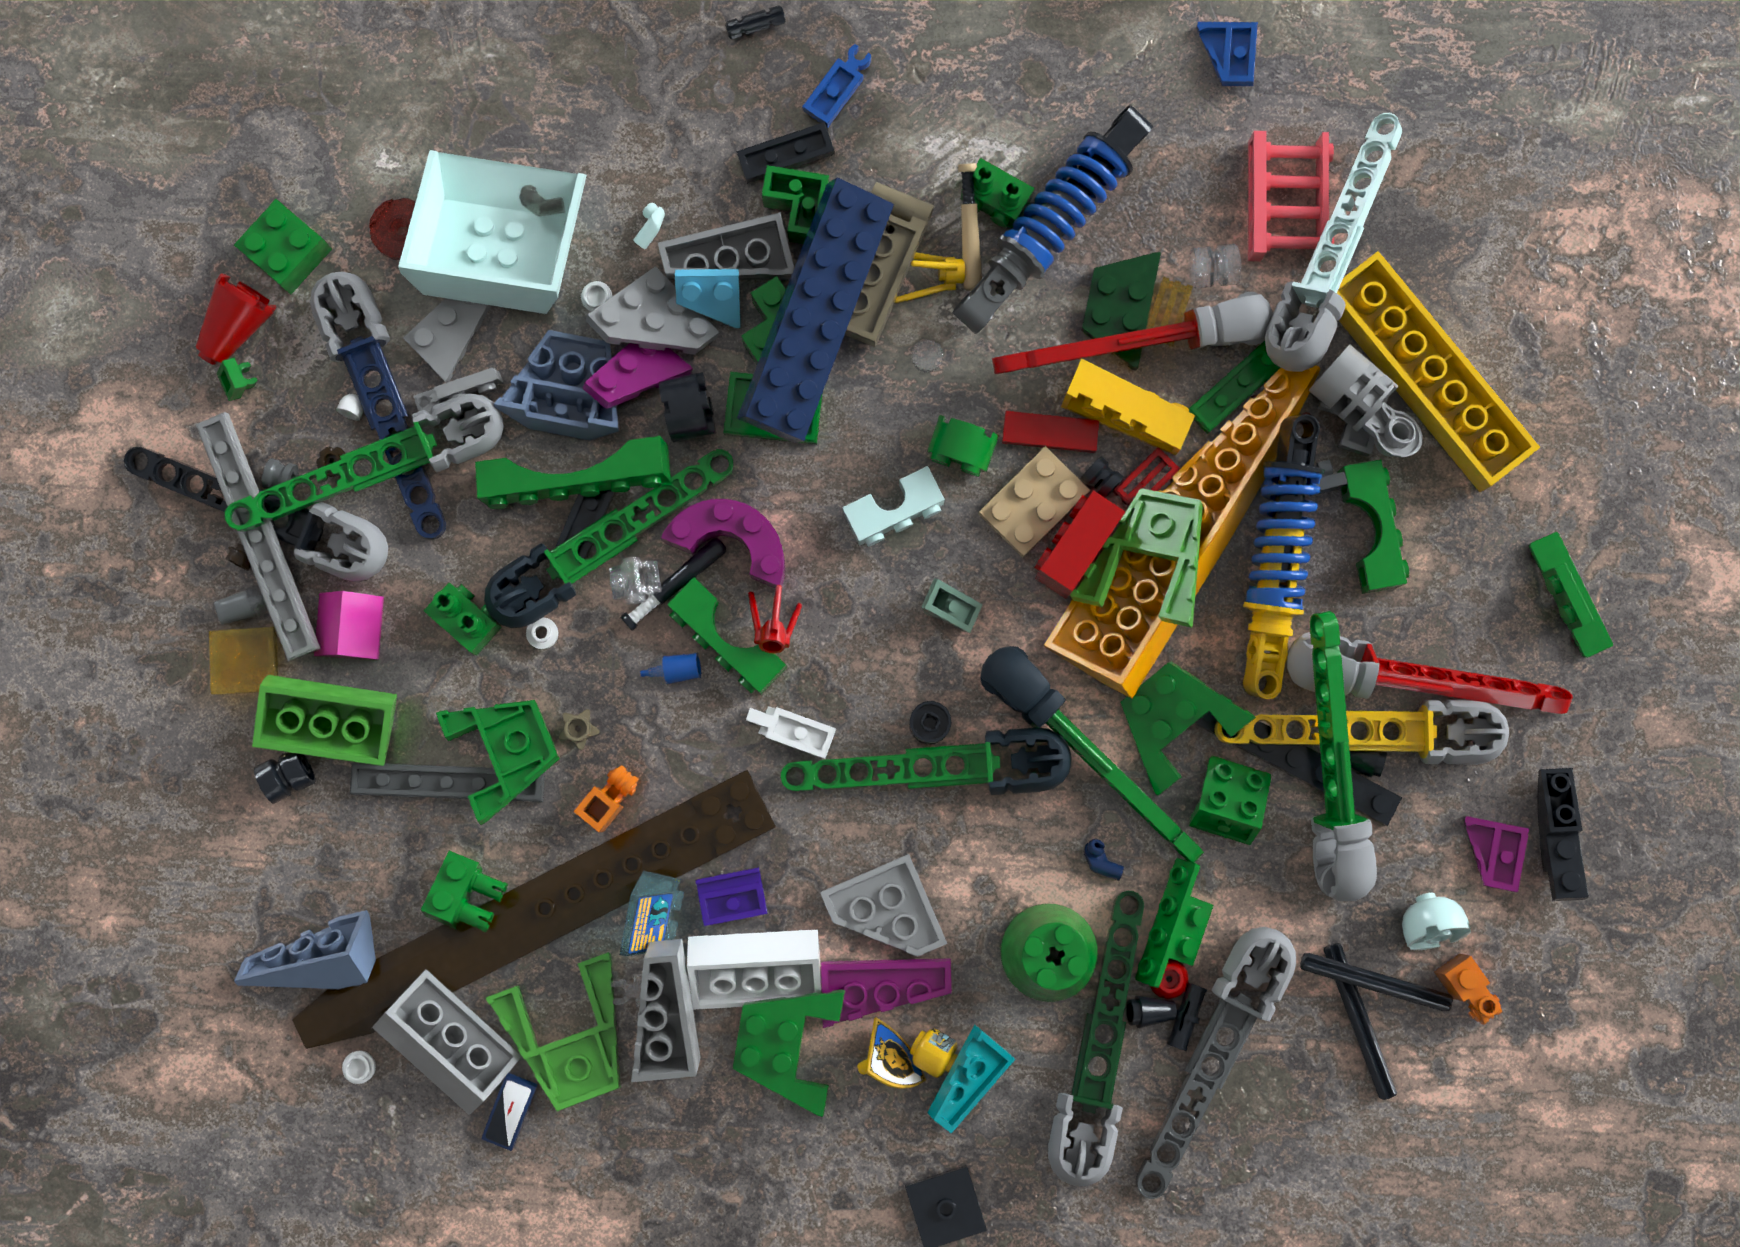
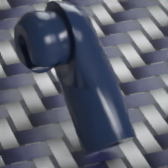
(1098, 860)

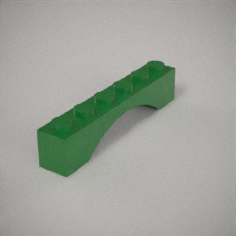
(634, 464)

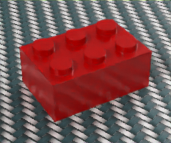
(1078, 543)

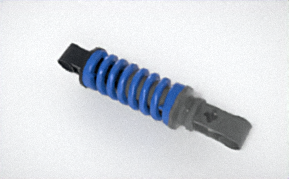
(1054, 211)

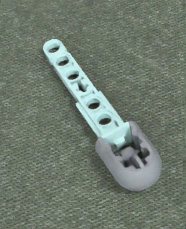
(1292, 336)

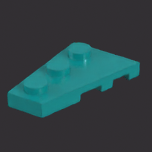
(969, 1079)

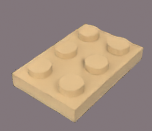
(1033, 501)

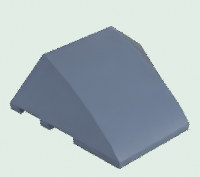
(551, 392)

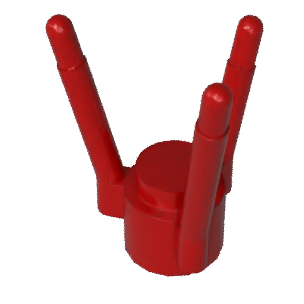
(772, 635)

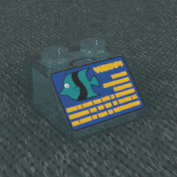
(651, 912)

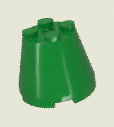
(1028, 944)

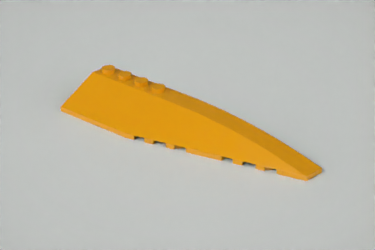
(1126, 635)

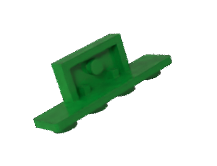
(1570, 595)
(1177, 925)

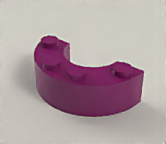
(734, 520)

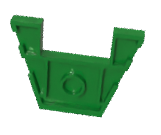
(1167, 708)
(516, 746)
(772, 1042)

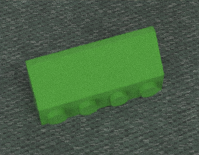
(324, 720)

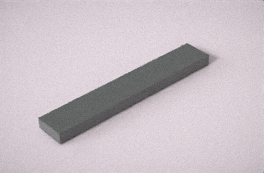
(431, 781)

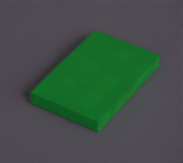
(737, 391)

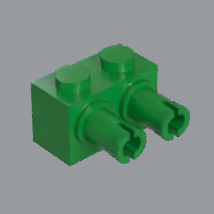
(1000, 194)
(462, 618)
(452, 889)

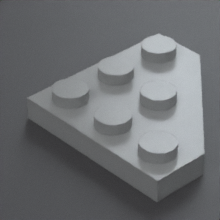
(650, 317)
(887, 907)

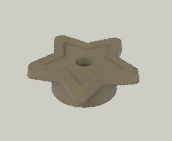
(587, 729)

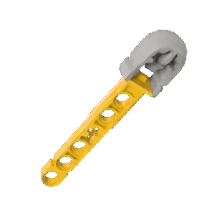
(1416, 731)

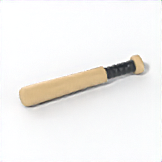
(970, 229)

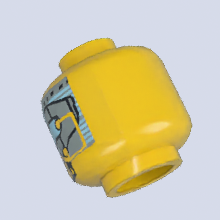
(934, 1052)

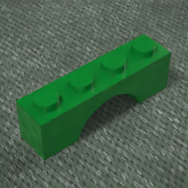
(1368, 490)
(697, 609)

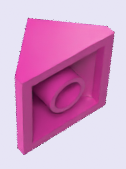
(349, 625)

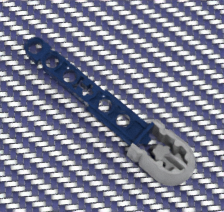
(360, 358)

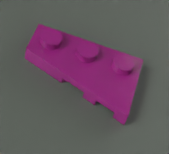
(633, 372)

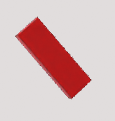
(1050, 431)

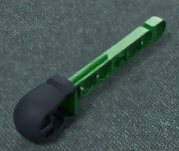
(505, 602)
(1027, 691)
(978, 766)

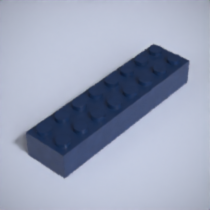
(815, 311)

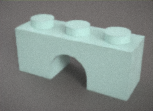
(871, 522)

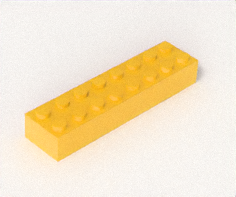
(1432, 374)

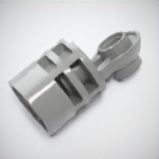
(1357, 395)

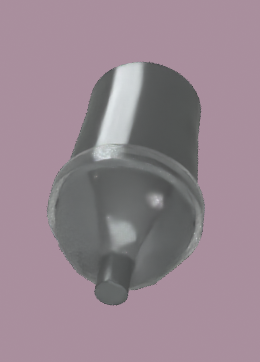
(241, 606)

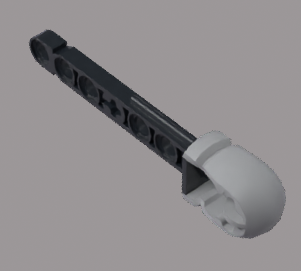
(303, 527)

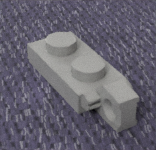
(482, 381)

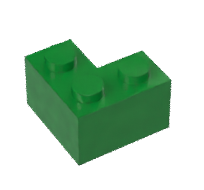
(794, 192)
(767, 302)

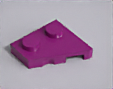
(1497, 852)

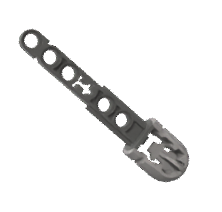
(1269, 949)

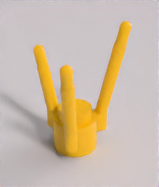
(949, 270)

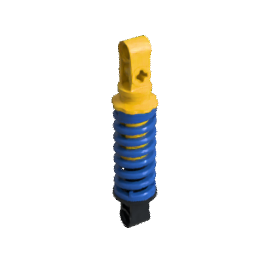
(1281, 555)

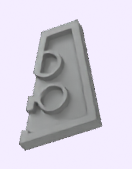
(446, 333)

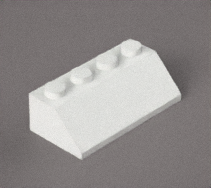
(752, 967)

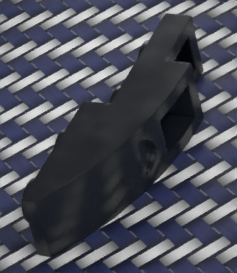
(1559, 834)

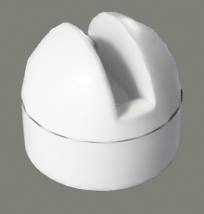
(350, 407)

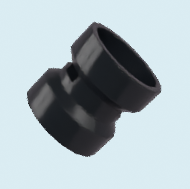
(1102, 477)

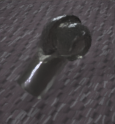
(538, 205)

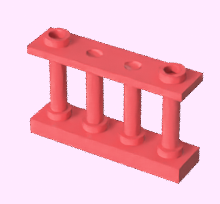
(1261, 181)

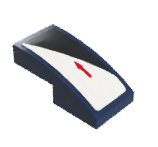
(509, 1111)

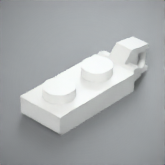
(793, 730)

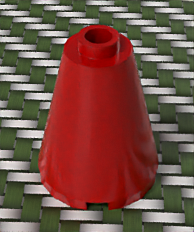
(231, 319)

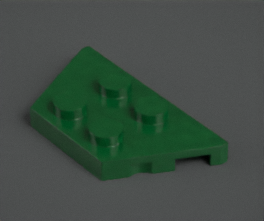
(1121, 300)

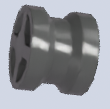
(277, 473)

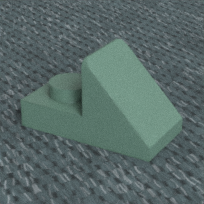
(951, 606)

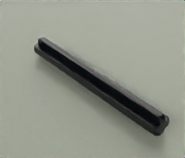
(1376, 982)
(1363, 1029)

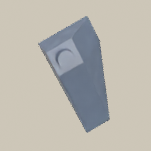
(322, 960)

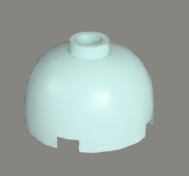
(1433, 921)

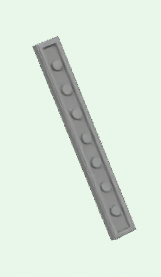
(261, 542)

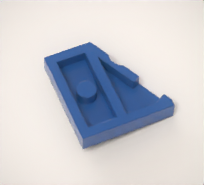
(1231, 50)

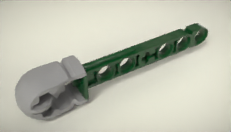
(1093, 1090)

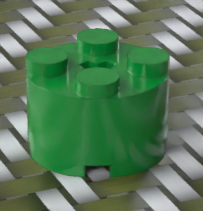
(963, 445)

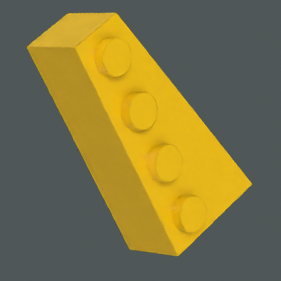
(1127, 408)

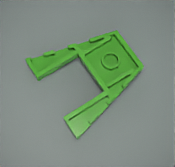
(1157, 527)
(576, 1065)

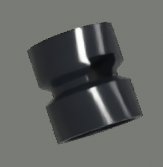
(930, 722)
(279, 777)

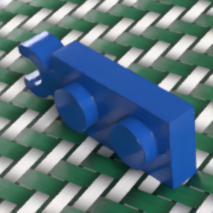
(836, 88)

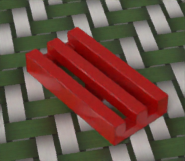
(1128, 498)

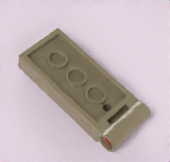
(889, 264)

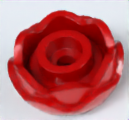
(1177, 984)

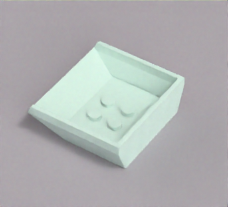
(480, 242)

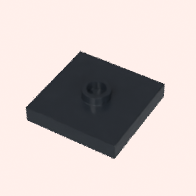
(945, 1207)

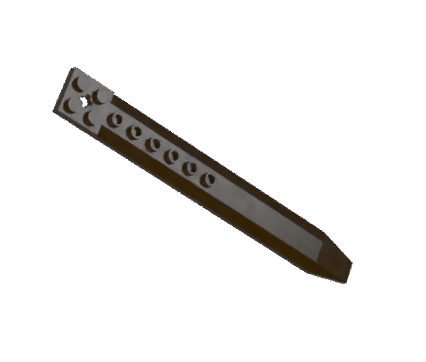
(545, 907)

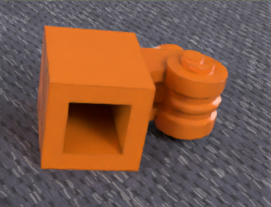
(603, 805)
(1468, 983)

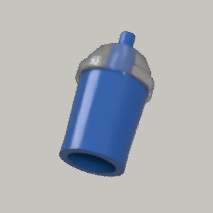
(673, 669)

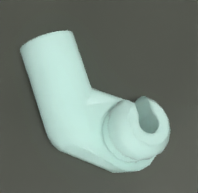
(651, 227)

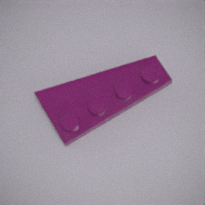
(884, 984)

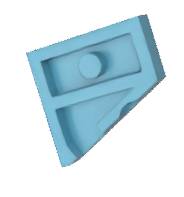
(710, 293)

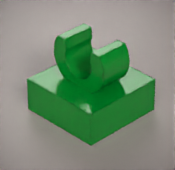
(232, 379)

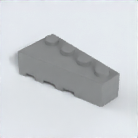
(752, 246)
(666, 1021)

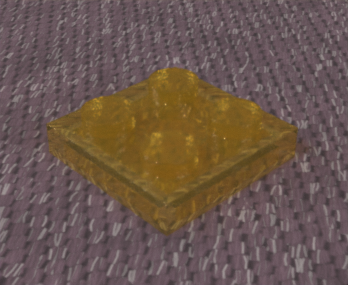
(241, 659)

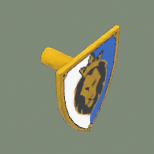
(890, 1059)

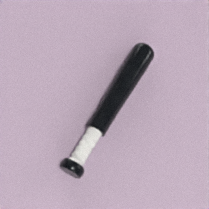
(692, 568)

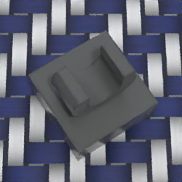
(1330, 481)

